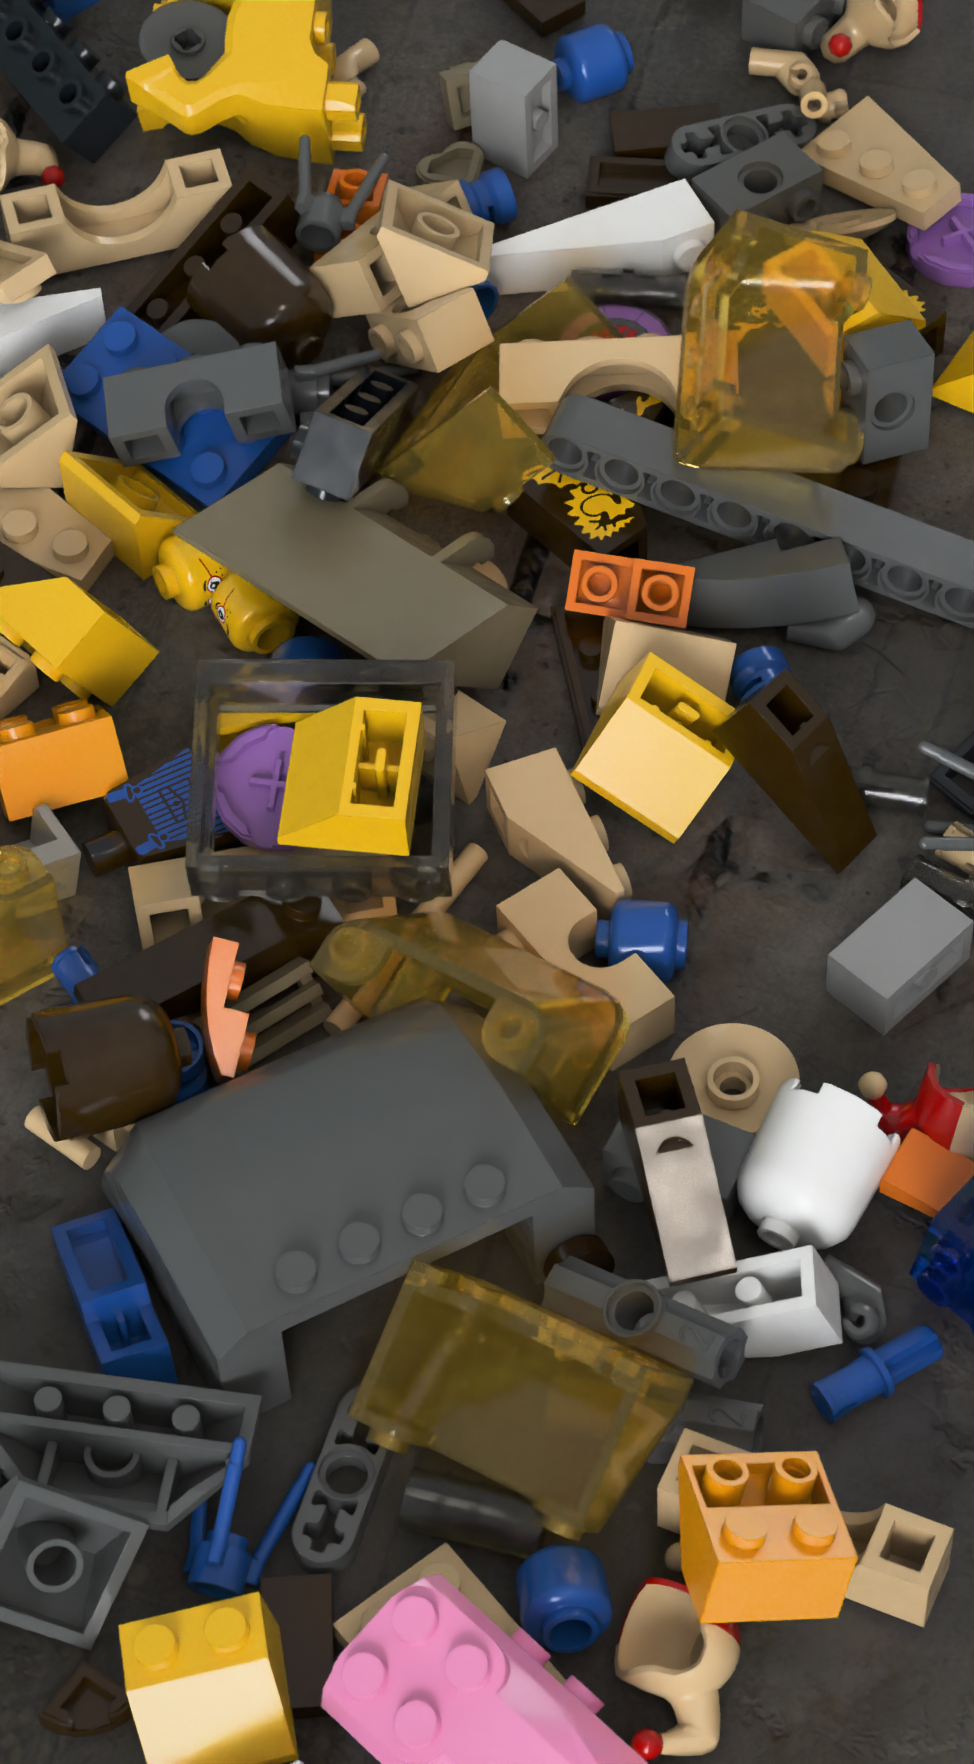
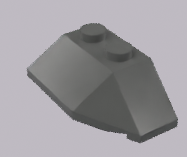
(122, 1438)

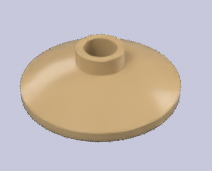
(851, 223)
(737, 1059)

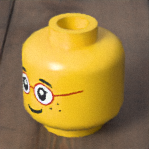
(186, 574)
(251, 616)

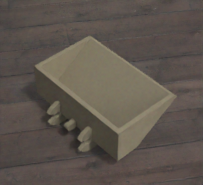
(367, 574)

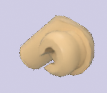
(356, 61)
(789, 67)
(820, 104)

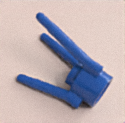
(220, 1563)

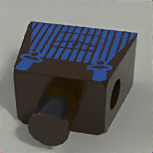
(150, 818)

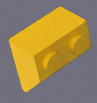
(210, 1685)

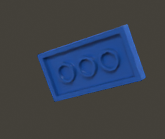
(210, 457)

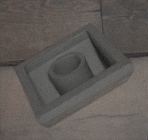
(62, 1559)

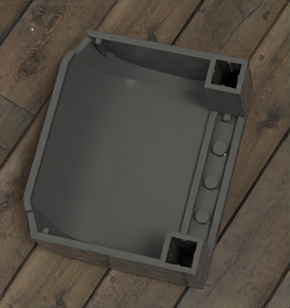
(335, 1179)

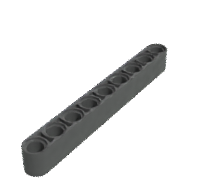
(883, 547)

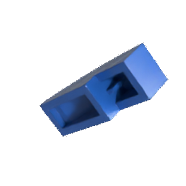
(113, 1298)

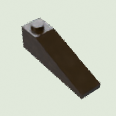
(246, 204)
(172, 969)

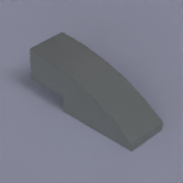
(772, 586)

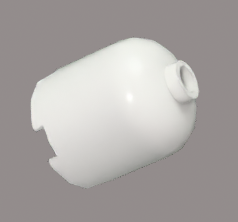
(813, 1166)

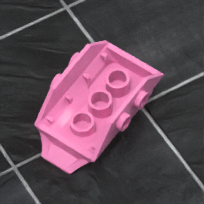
(453, 1688)

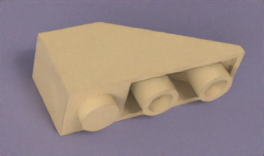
(548, 828)

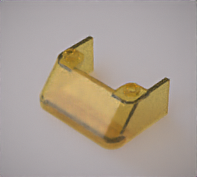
(465, 437)

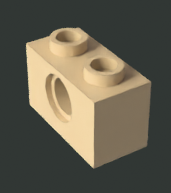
(432, 332)

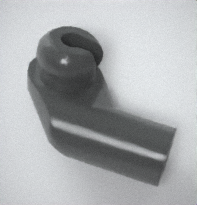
(835, 632)
(862, 1302)

